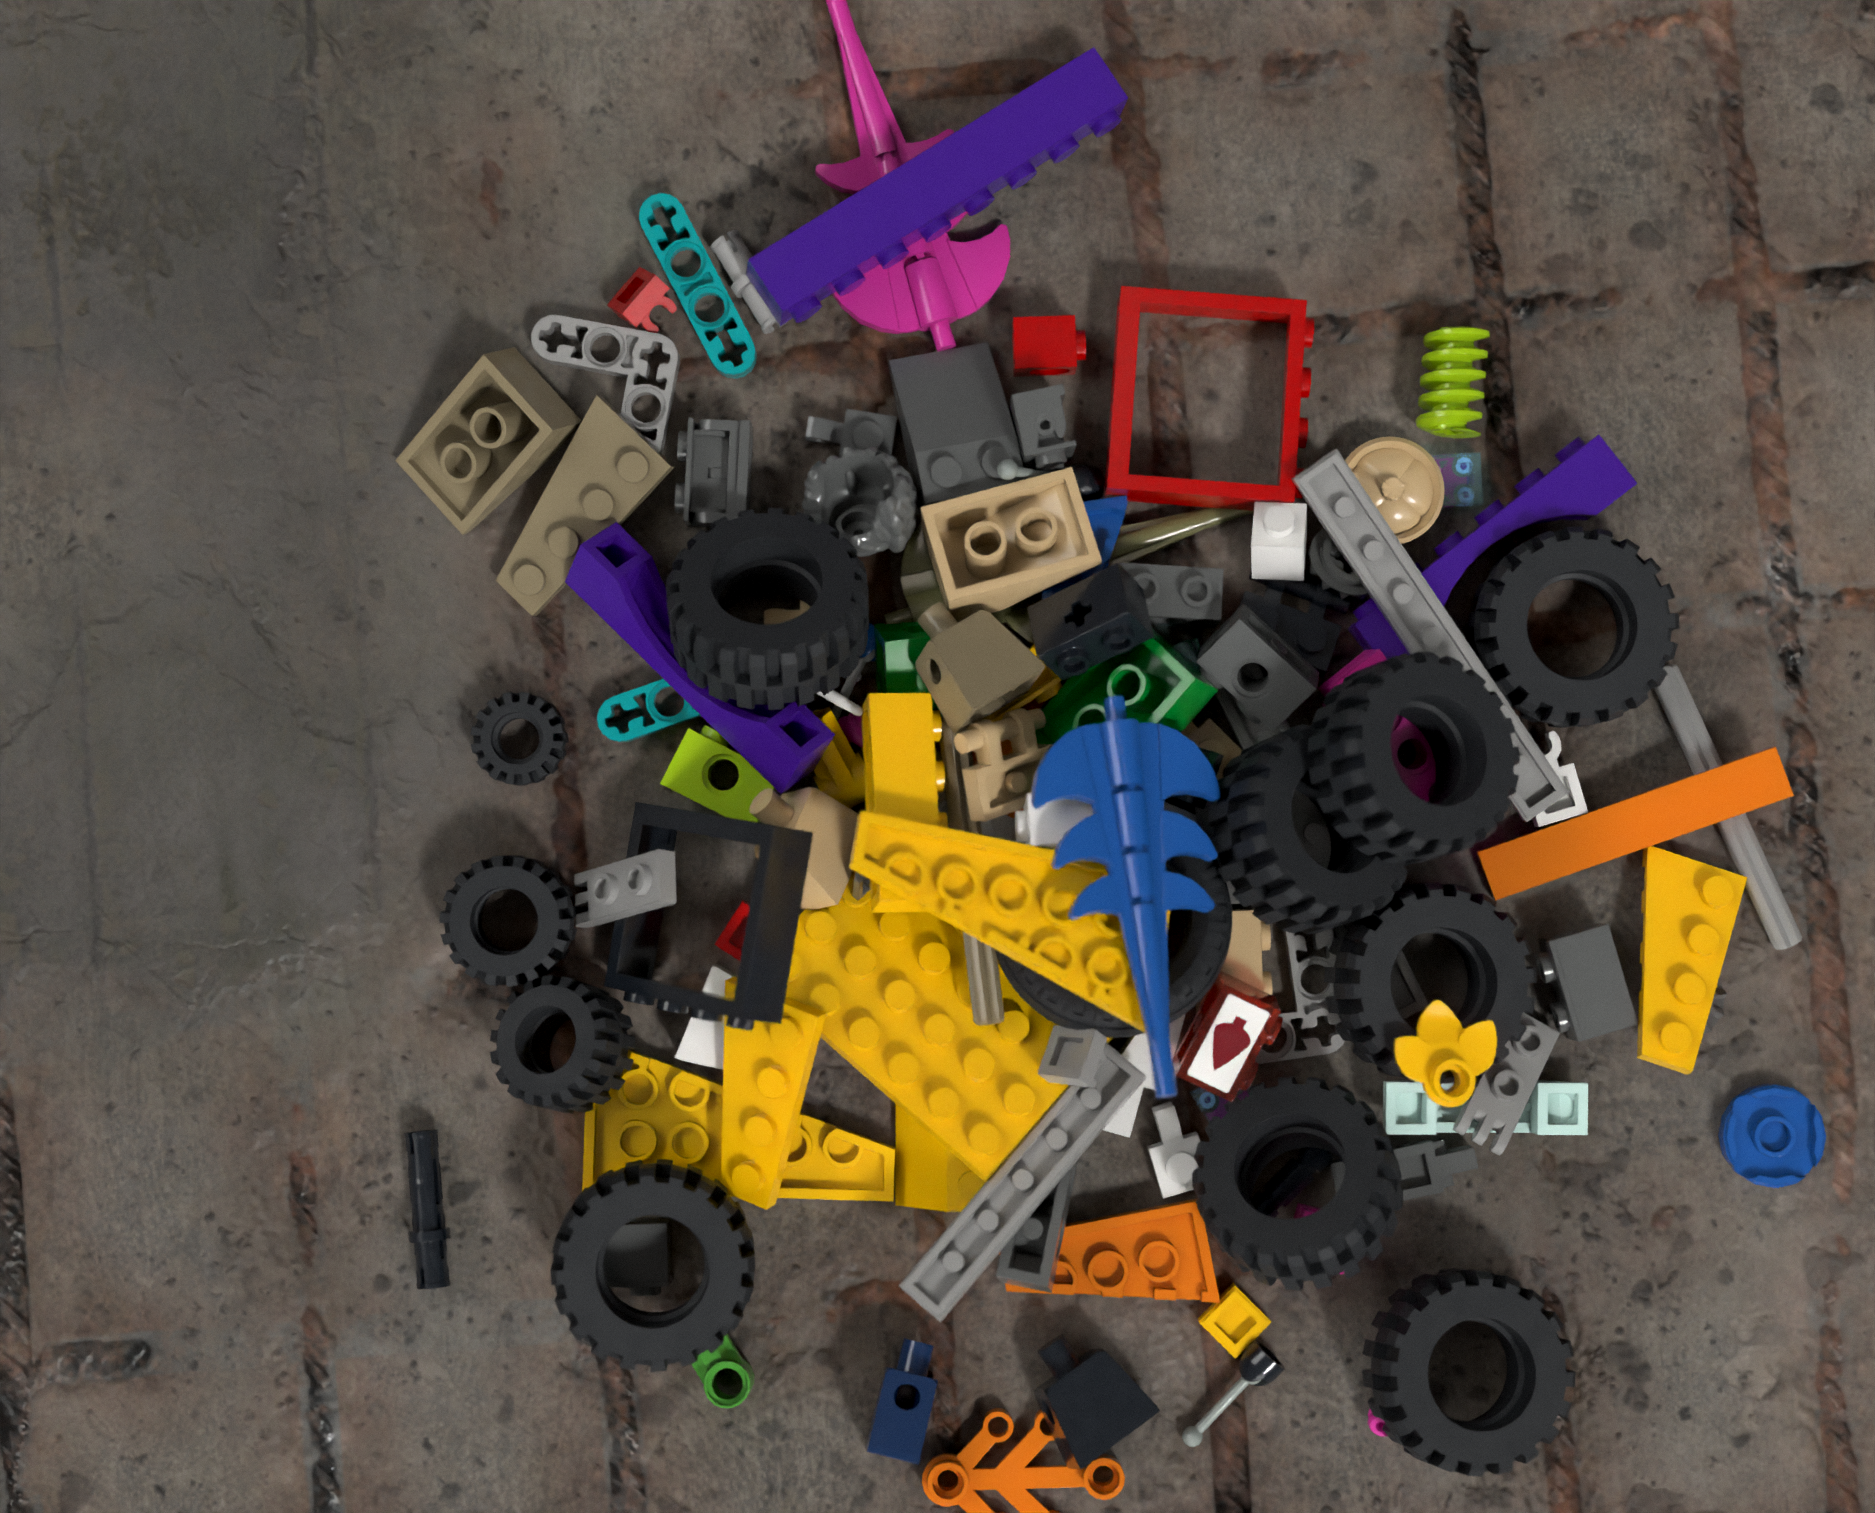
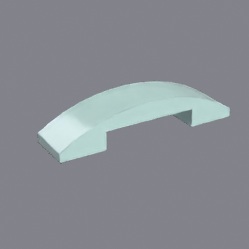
(1551, 1110)

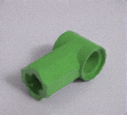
(724, 1357)

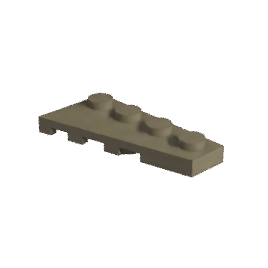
(595, 484)

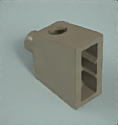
(973, 665)

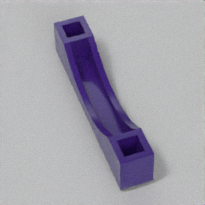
(1575, 489)
(628, 594)

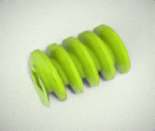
(1450, 381)

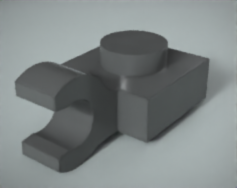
(859, 431)

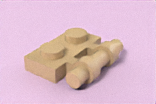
(998, 781)

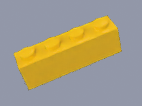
(901, 770)

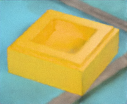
(1234, 1320)

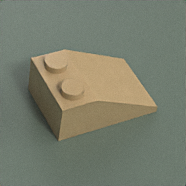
(1008, 542)

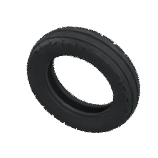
(1189, 972)

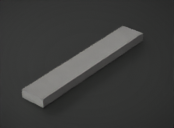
(1020, 1186)

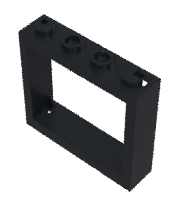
(768, 931)

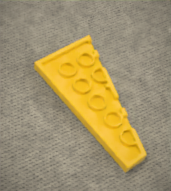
(1005, 899)
(679, 1119)

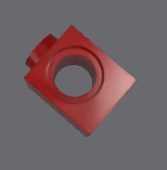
(1046, 345)

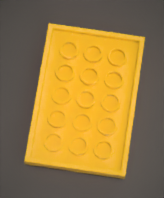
(906, 1023)

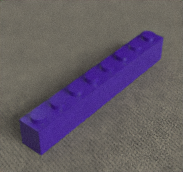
(937, 187)

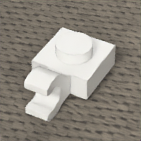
(1174, 1156)

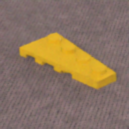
(1685, 939)
(763, 1097)

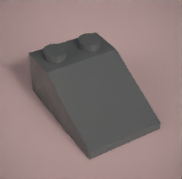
(953, 422)

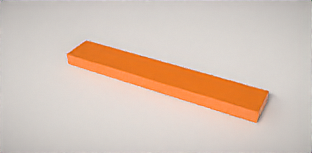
(1635, 823)

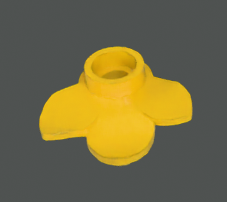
(1446, 1046)

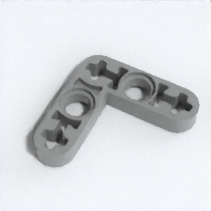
(627, 364)
(1306, 1005)

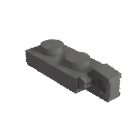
(1424, 1167)

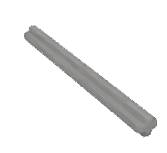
(1736, 830)

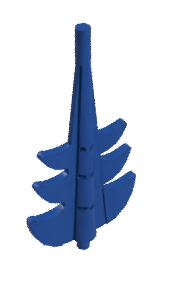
(1125, 777)

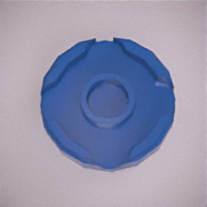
(1772, 1135)

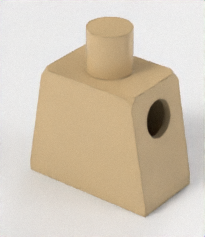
(831, 842)

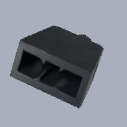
(1089, 1402)

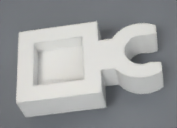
(1571, 804)

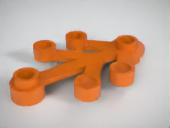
(1012, 1474)

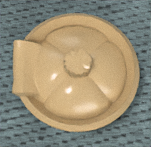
(1401, 483)

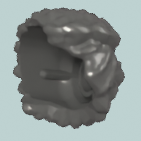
(864, 499)

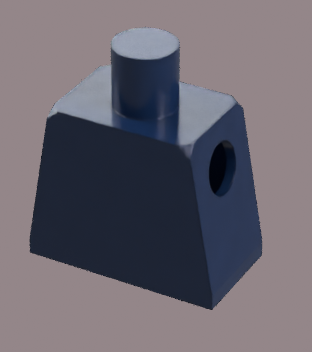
(898, 1430)

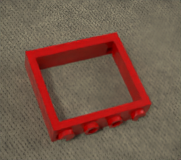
(1295, 386)

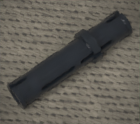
(427, 1209)

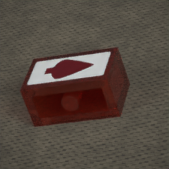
(1227, 1037)

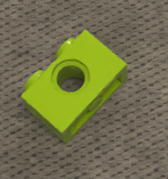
(691, 775)

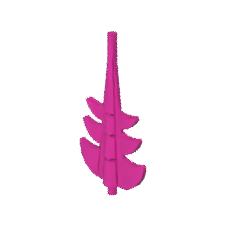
(936, 278)

